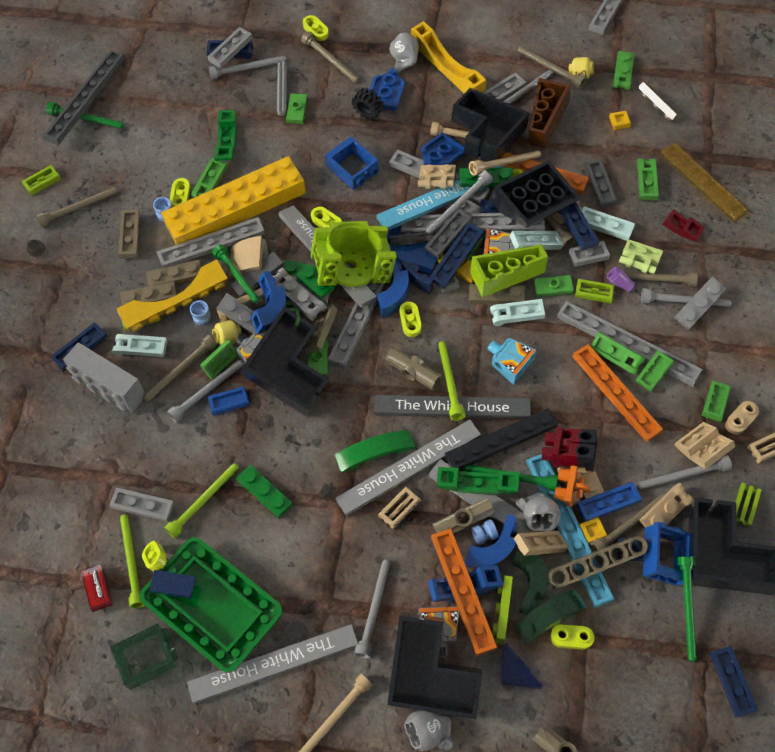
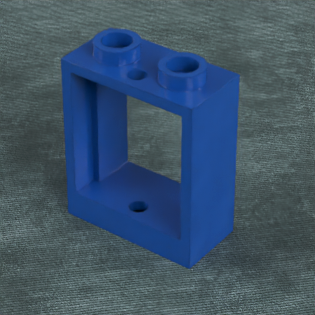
(344, 150)
(682, 548)

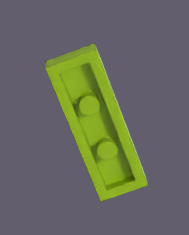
(502, 610)

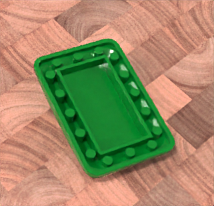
(226, 607)

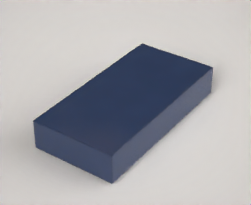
(172, 584)

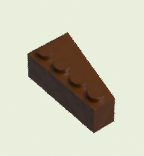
(547, 110)

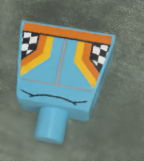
(511, 358)

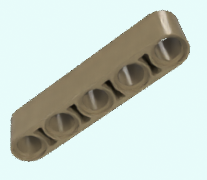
(606, 557)

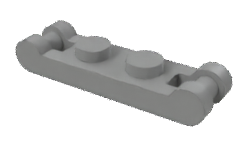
(299, 295)

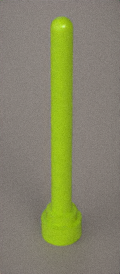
(456, 410)
(174, 528)
(134, 599)

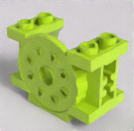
(355, 244)

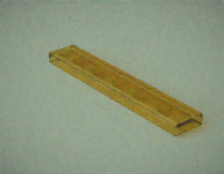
(704, 182)

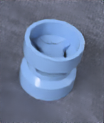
(160, 205)
(200, 312)
(484, 532)

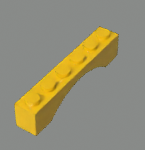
(434, 51)
(138, 313)

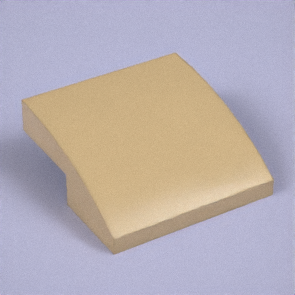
(247, 255)
(704, 445)

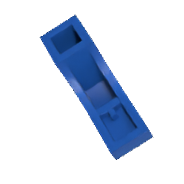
(396, 295)
(275, 301)
(497, 552)
(484, 579)

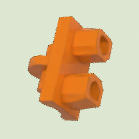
(570, 476)

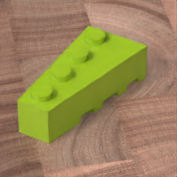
(506, 268)

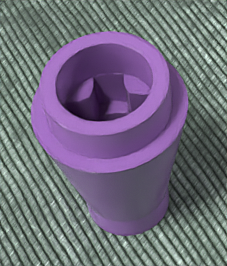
(620, 279)

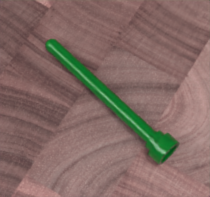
(54, 109)
(222, 253)
(549, 482)
(686, 564)

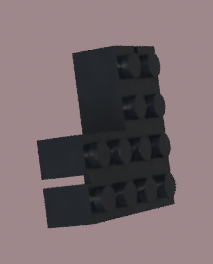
(492, 124)
(276, 366)
(720, 558)
(422, 681)

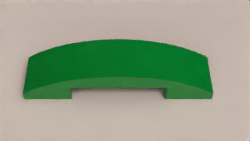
(226, 135)
(374, 448)
(477, 483)

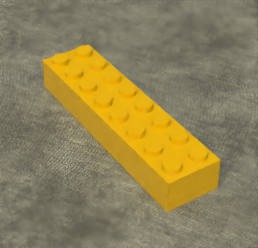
(235, 201)

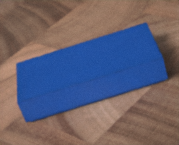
(228, 400)

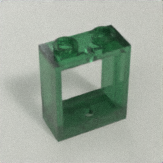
(132, 681)

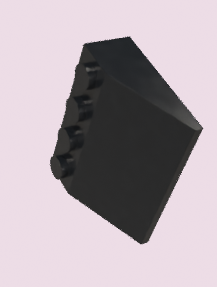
(534, 195)

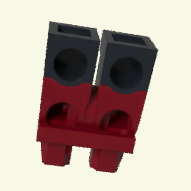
(571, 447)

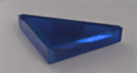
(516, 672)

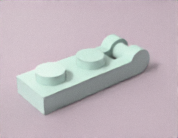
(517, 311)
(140, 345)

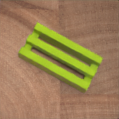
(43, 182)
(594, 293)
(750, 490)

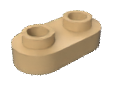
(743, 416)

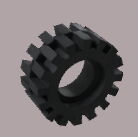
(367, 103)

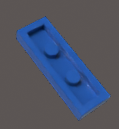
(609, 502)

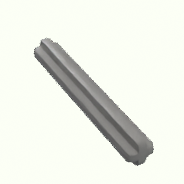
(282, 89)

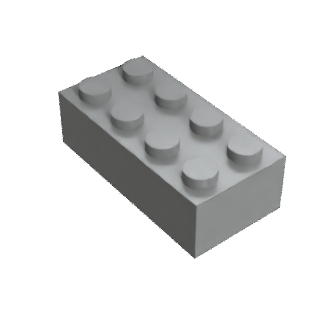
(104, 377)

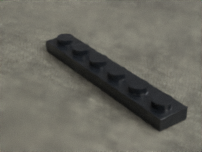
(501, 439)

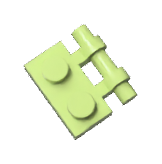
(642, 253)

